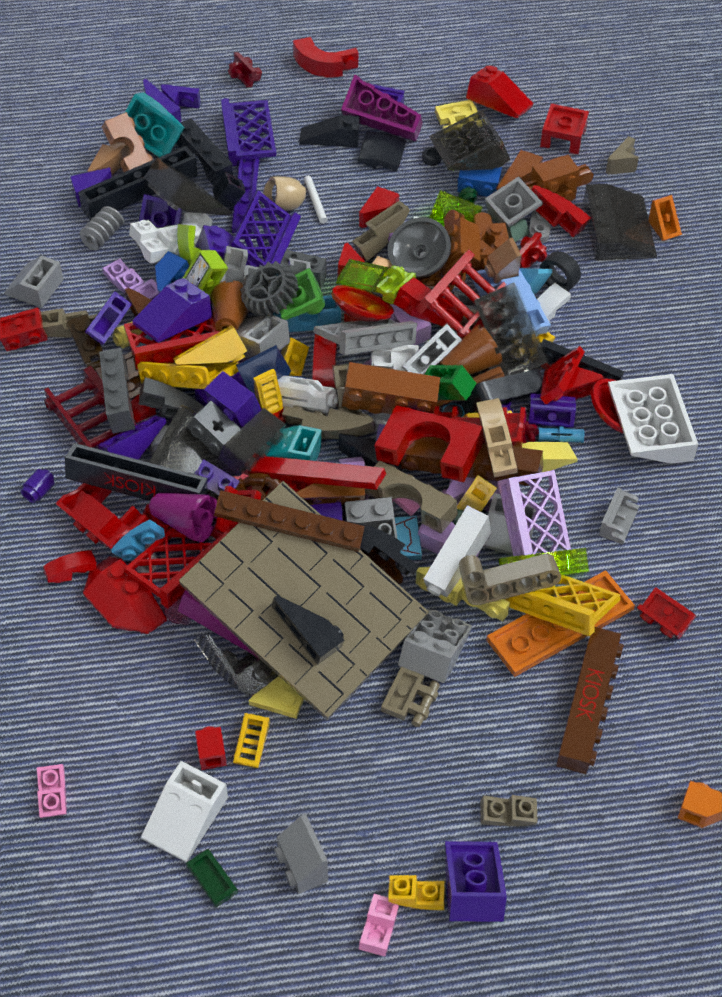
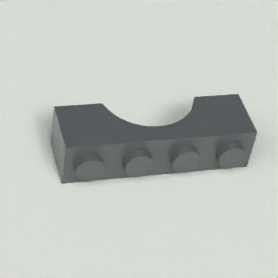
(116, 391)

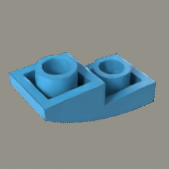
(134, 541)

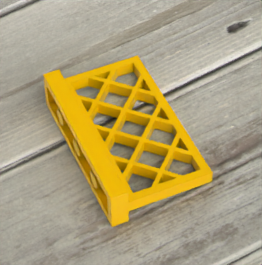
(560, 609)

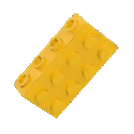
(185, 375)

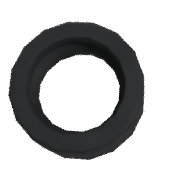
(567, 265)

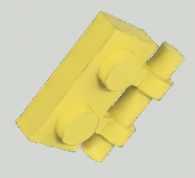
(454, 112)

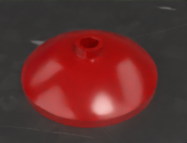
(361, 304)
(604, 405)

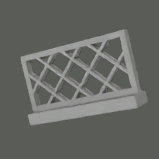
(368, 336)

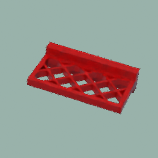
(166, 351)
(172, 590)

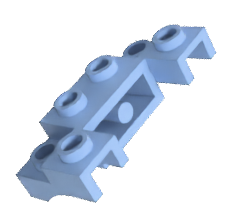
(533, 305)

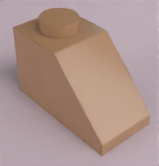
(504, 261)

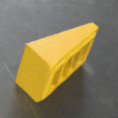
(268, 394)
(255, 720)

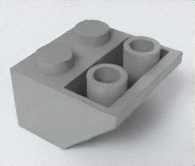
(36, 281)
(372, 512)
(499, 538)

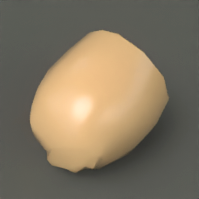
(289, 192)

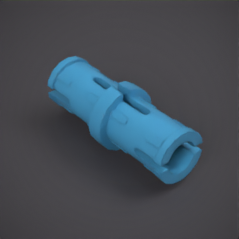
(577, 435)

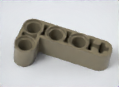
(508, 579)

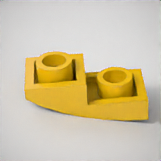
(409, 892)

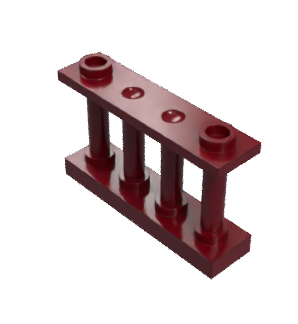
(91, 383)

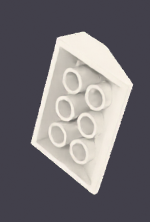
(654, 419)

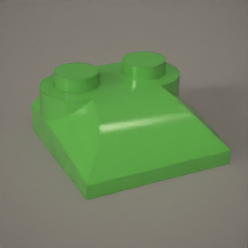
(308, 298)

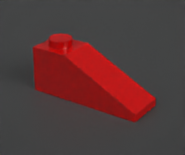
(413, 293)

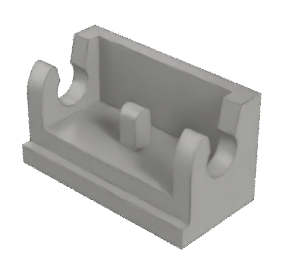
(619, 516)

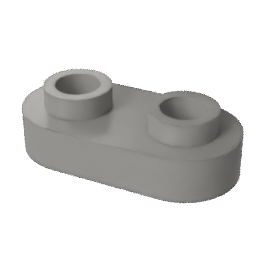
(539, 225)

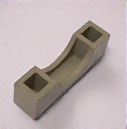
(436, 507)

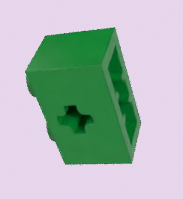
(454, 381)

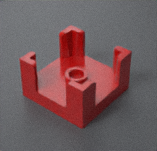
(565, 124)

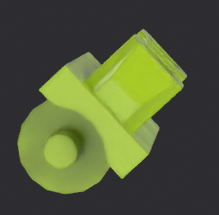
(390, 285)

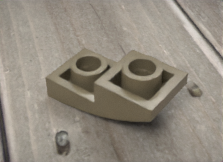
(508, 812)

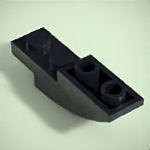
(387, 547)

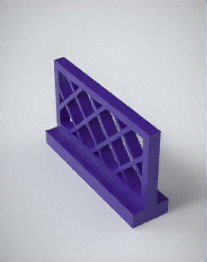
(232, 135)
(278, 242)

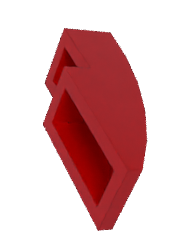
(560, 211)

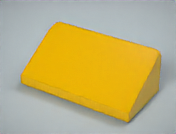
(295, 356)

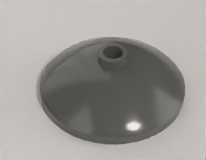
(416, 237)

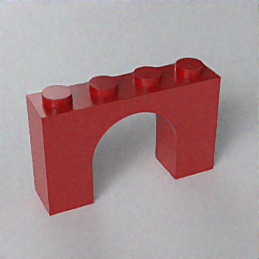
(409, 425)

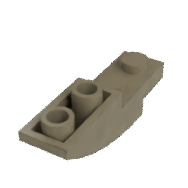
(335, 423)

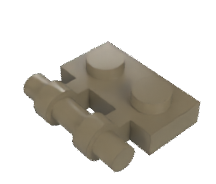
(402, 695)

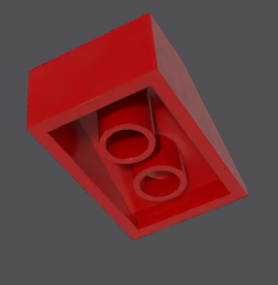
(497, 92)

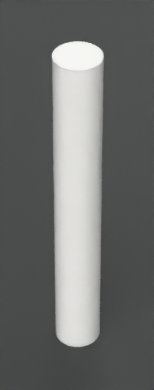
(315, 199)

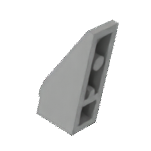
(432, 351)

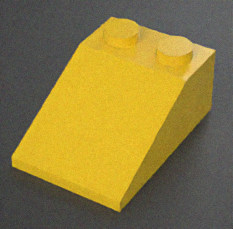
(216, 349)

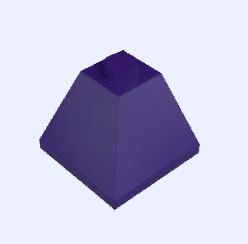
(159, 212)

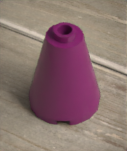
(186, 513)

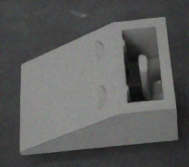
(263, 333)
(434, 645)

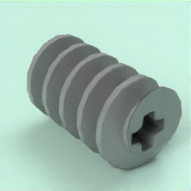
(101, 227)

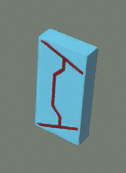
(407, 533)

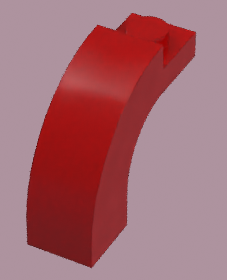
(322, 62)
(323, 358)

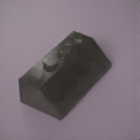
(512, 330)

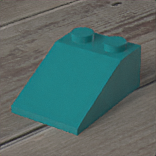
(154, 124)

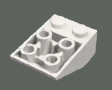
(185, 811)

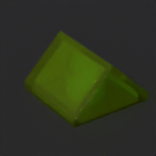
(362, 275)

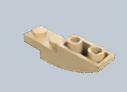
(497, 437)

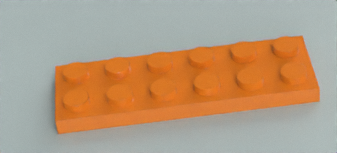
(533, 640)

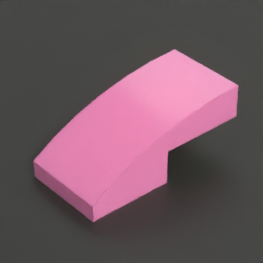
(378, 926)

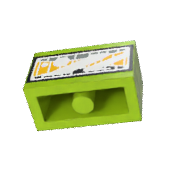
(206, 270)

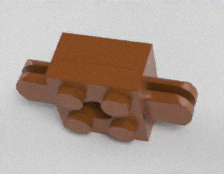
(560, 176)
(463, 236)
(491, 237)

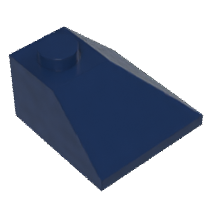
(262, 363)

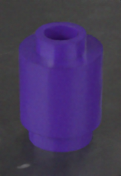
(37, 485)

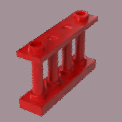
(441, 289)

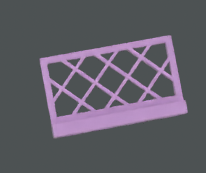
(517, 520)

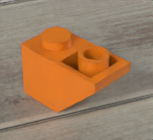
(701, 805)

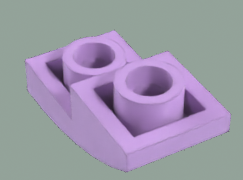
(122, 276)

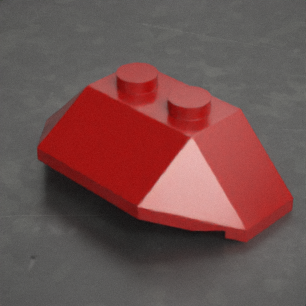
(121, 598)

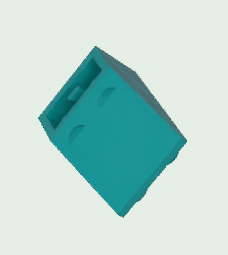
(298, 443)

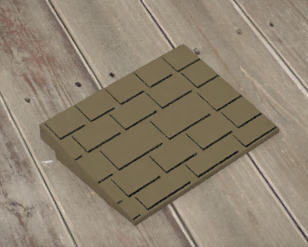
(339, 584)

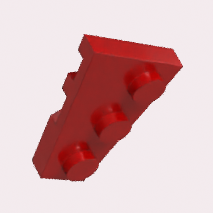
(559, 375)

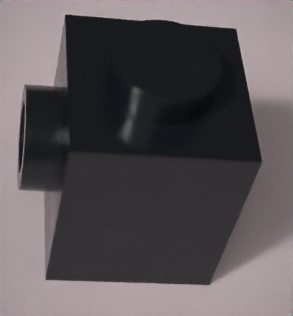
(229, 190)

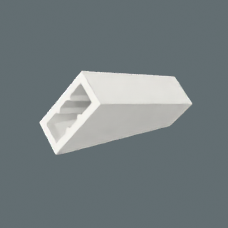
(464, 540)

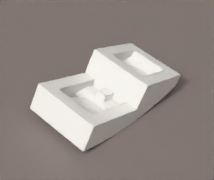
(553, 299)

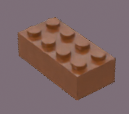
(384, 388)

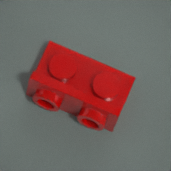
(22, 329)

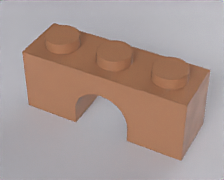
(123, 130)

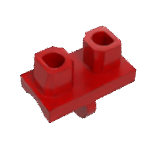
(532, 250)

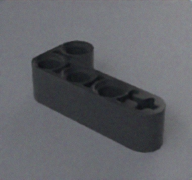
(506, 388)

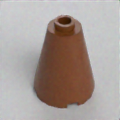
(228, 305)
(474, 352)

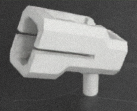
(307, 394)

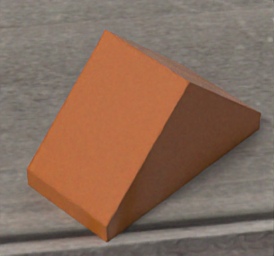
(664, 218)

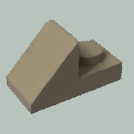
(623, 158)

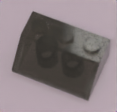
(250, 443)

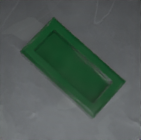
(211, 878)

